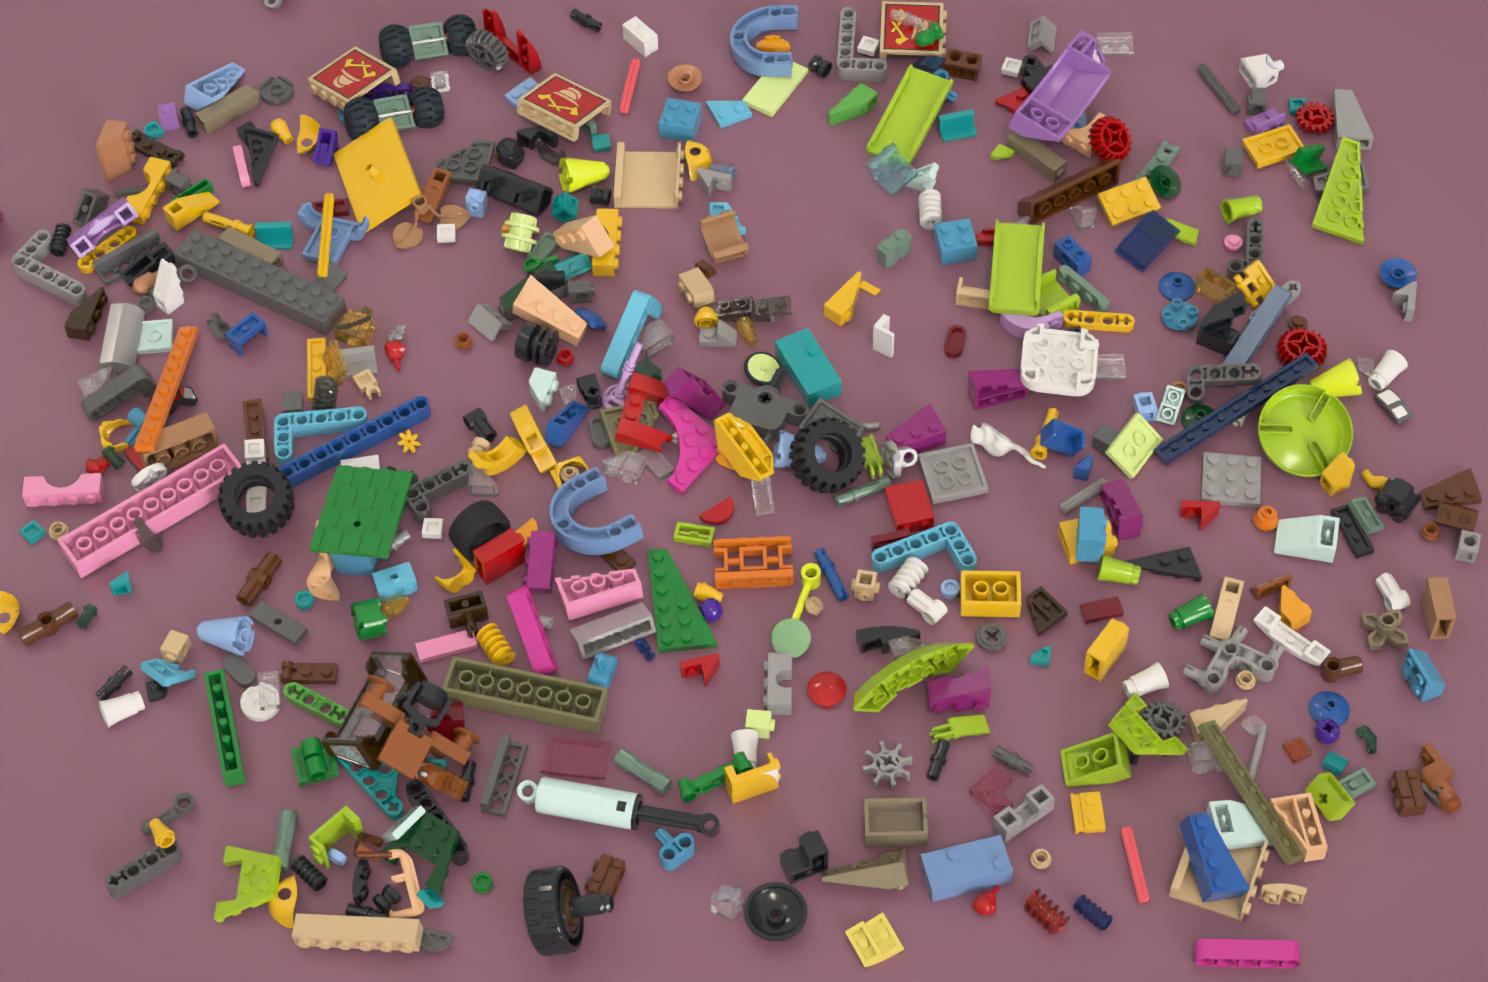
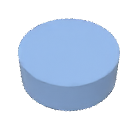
(950, 589)
(337, 857)

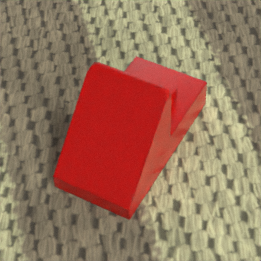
(1204, 510)
(702, 665)

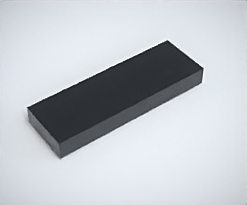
(1352, 531)

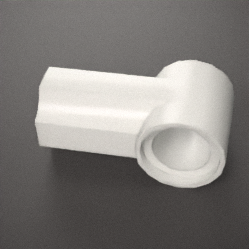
(1393, 596)
(930, 609)

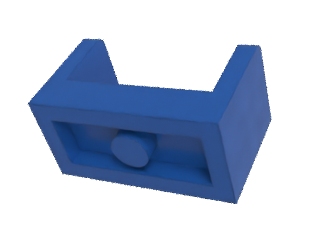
(244, 331)
(1062, 438)

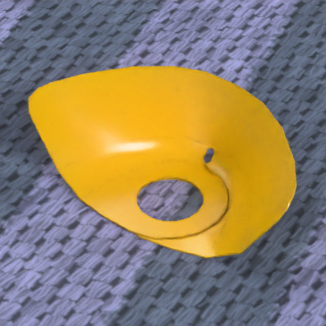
(308, 130)
(702, 160)
(8, 605)
(283, 910)

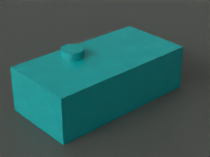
(808, 367)

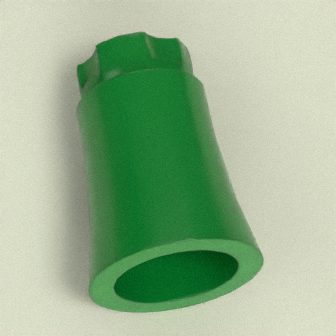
(1192, 612)

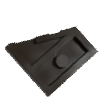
(1044, 610)

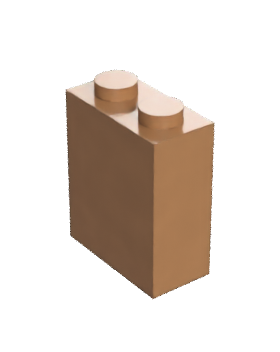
(1438, 607)

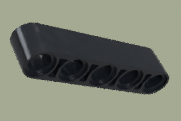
(425, 799)

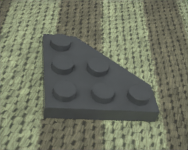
(467, 162)

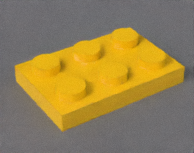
(1272, 146)
(1128, 201)

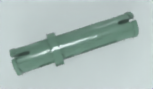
(857, 493)

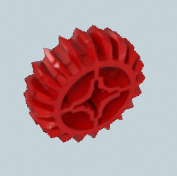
(1110, 135)
(1291, 343)

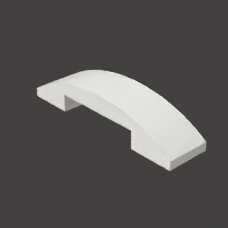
(256, 496)
(1293, 642)

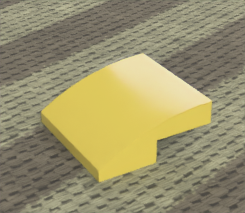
(874, 940)

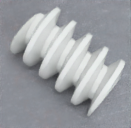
(930, 209)
(907, 577)

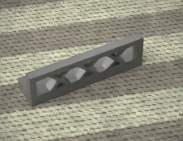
(125, 255)
(496, 772)

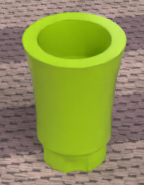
(1240, 208)
(1118, 571)

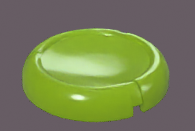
(1304, 430)

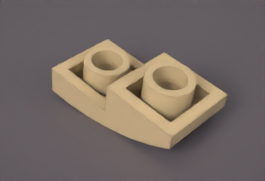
(1275, 892)

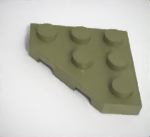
(610, 419)

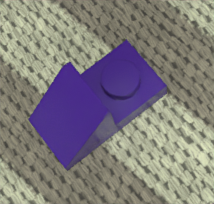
(326, 144)

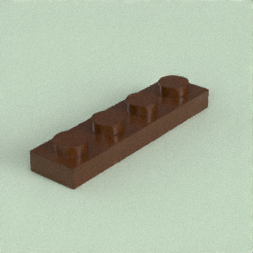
(255, 421)

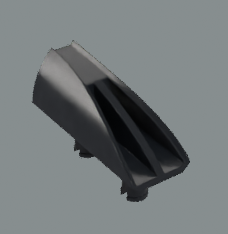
(514, 190)

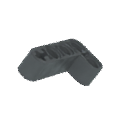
(1253, 249)
(1223, 380)
(117, 391)
(441, 484)
(145, 871)

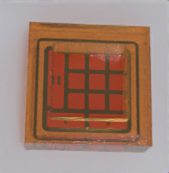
(1297, 749)

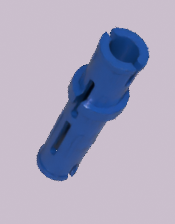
(828, 568)

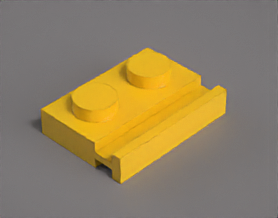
(1087, 812)

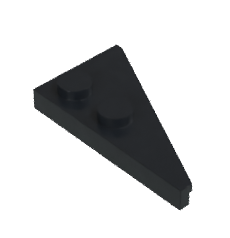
(261, 147)
(1171, 563)

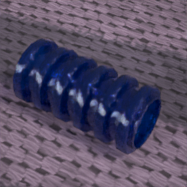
(1092, 912)

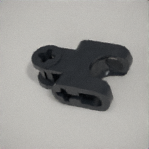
(1032, 72)

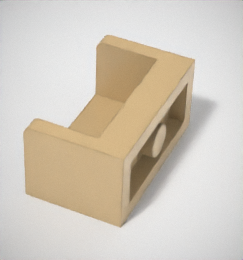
(972, 296)

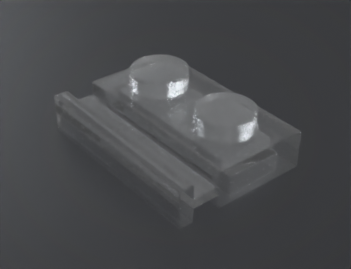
(1115, 43)
(1110, 367)

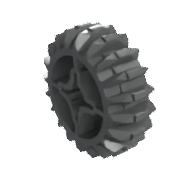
(487, 50)

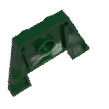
(432, 841)

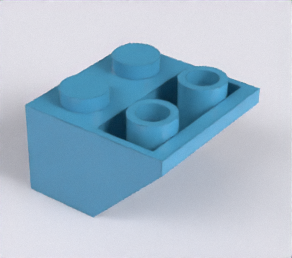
(1422, 675)

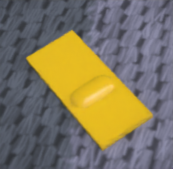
(869, 288)

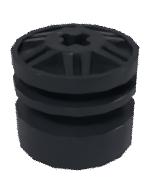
(536, 344)

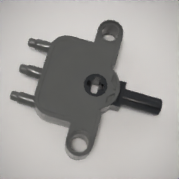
(764, 406)

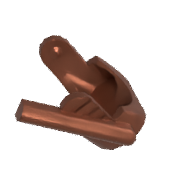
(362, 850)

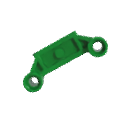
(709, 781)

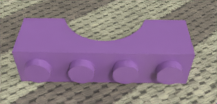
(114, 216)

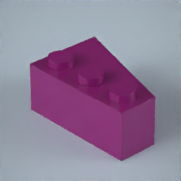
(1121, 509)

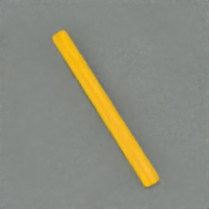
(325, 237)

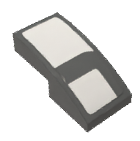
(1395, 407)

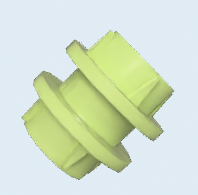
(520, 232)

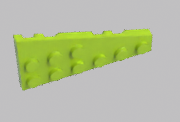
(1341, 200)

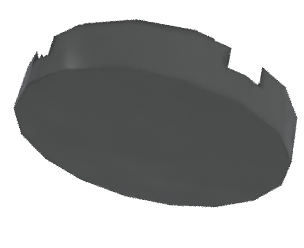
(276, 91)

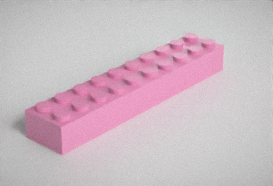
(157, 505)

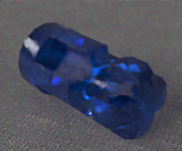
(644, 648)

